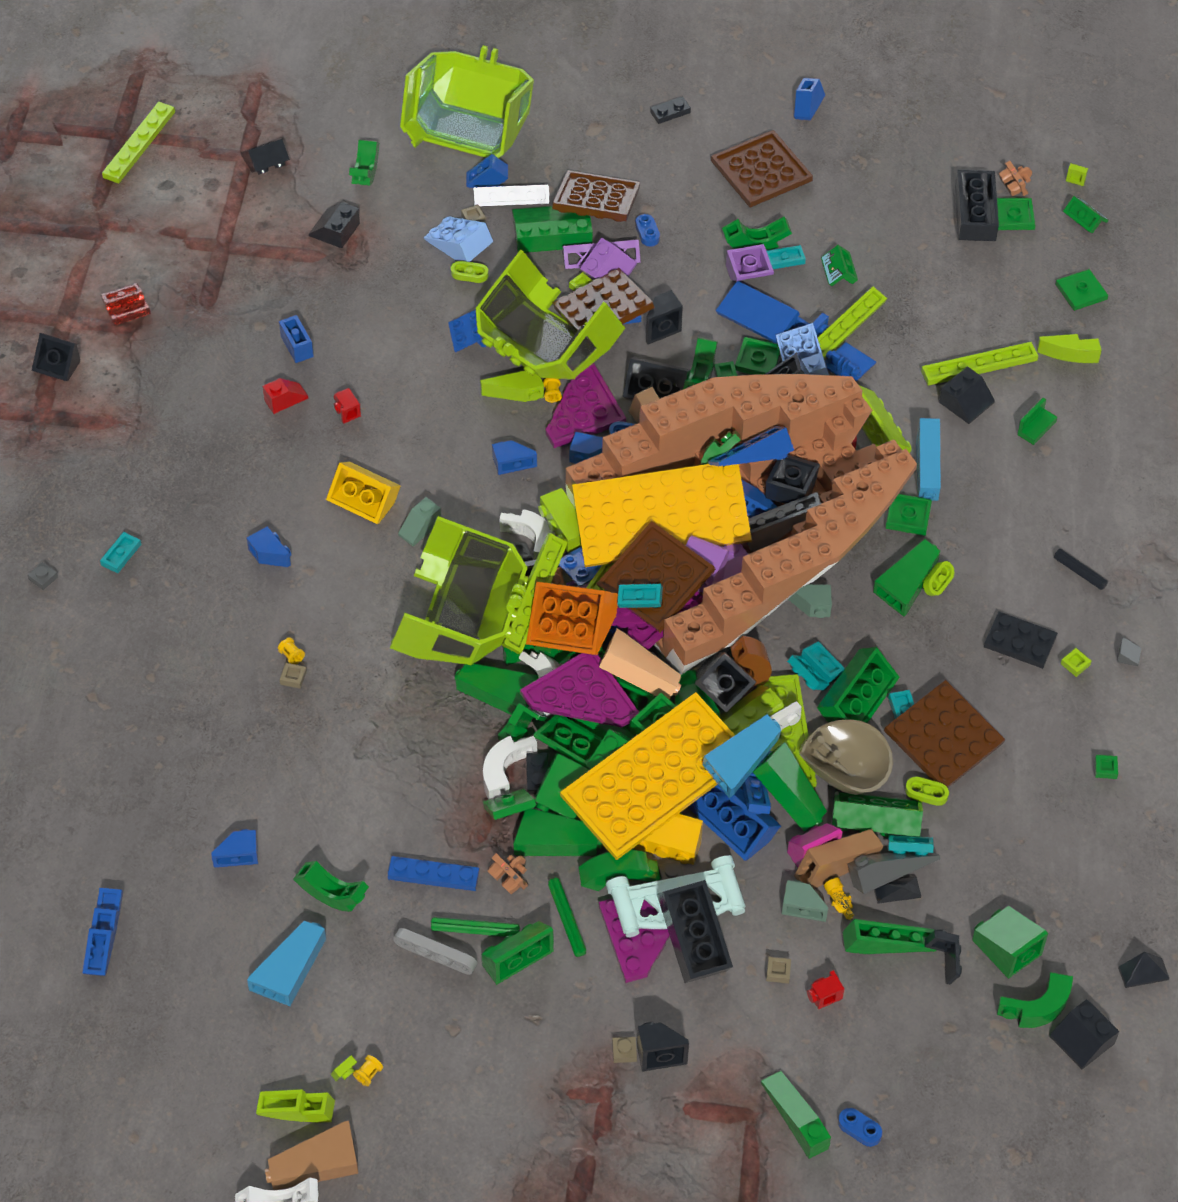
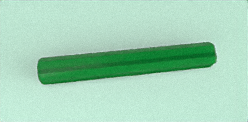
(567, 917)
(474, 927)

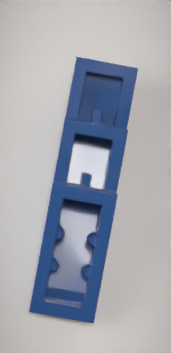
(103, 932)

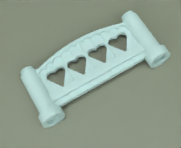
(630, 898)

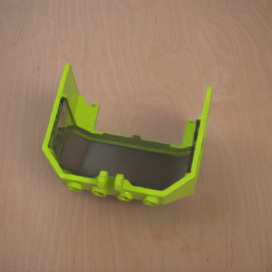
(520, 326)
(473, 599)

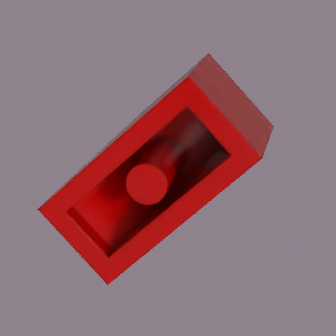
(283, 394)

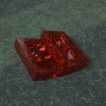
(125, 304)

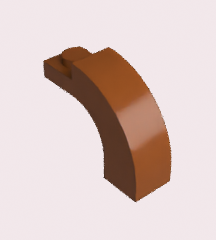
(753, 658)

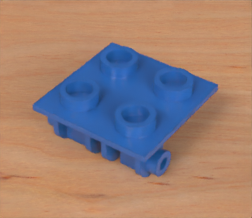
(464, 331)
(848, 362)
(574, 566)

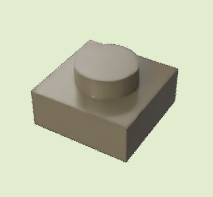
(473, 213)
(293, 675)
(778, 970)
(624, 1049)

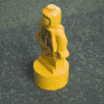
(841, 902)

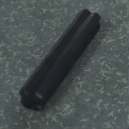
(1081, 569)

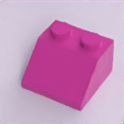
(816, 836)

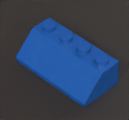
(733, 823)

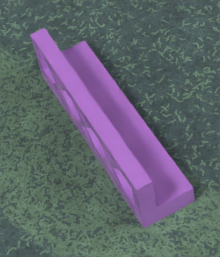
(589, 247)

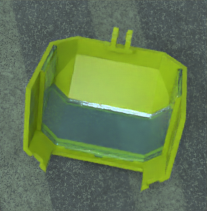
(466, 102)

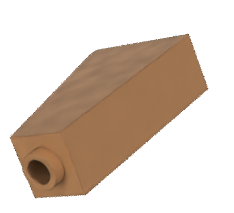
(832, 858)
(320, 1158)

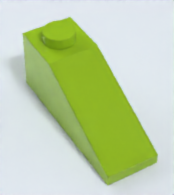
(514, 386)

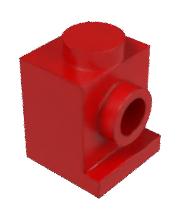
(347, 405)
(826, 991)

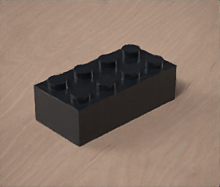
(976, 205)
(695, 931)

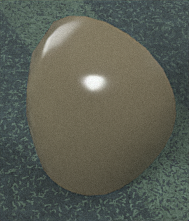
(849, 756)

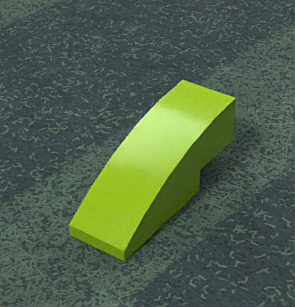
(1070, 348)
(296, 1105)

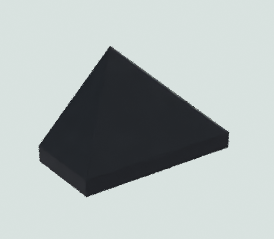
(898, 890)
(1143, 970)

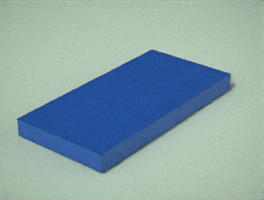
(757, 312)

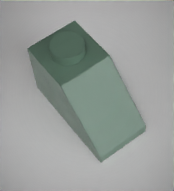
(419, 521)
(813, 600)
(803, 902)

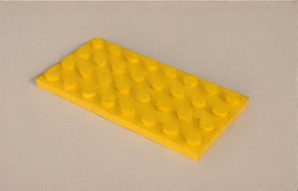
(682, 501)
(649, 777)

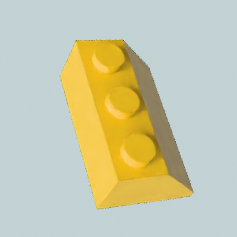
(362, 492)
(675, 840)

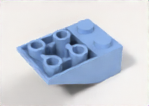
(460, 238)
(806, 344)

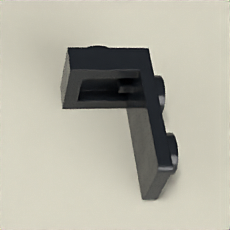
(947, 943)

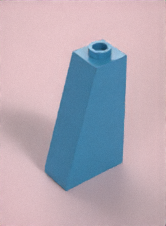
(928, 459)
(740, 755)
(289, 964)

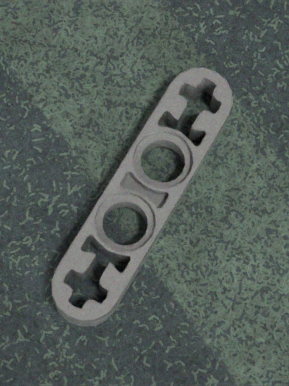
(435, 951)

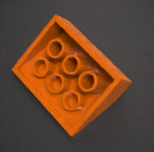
(571, 617)

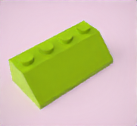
(880, 425)

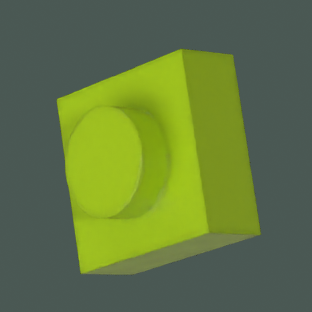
(1076, 174)
(579, 281)
(1076, 662)
(344, 1069)

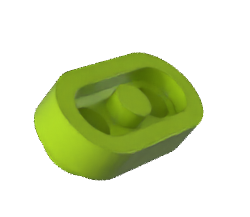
(469, 271)
(938, 578)
(927, 790)

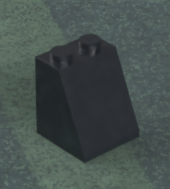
(723, 680)

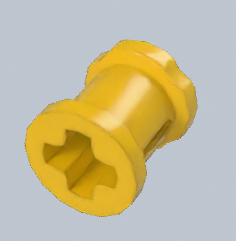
(552, 390)
(291, 651)
(368, 1070)

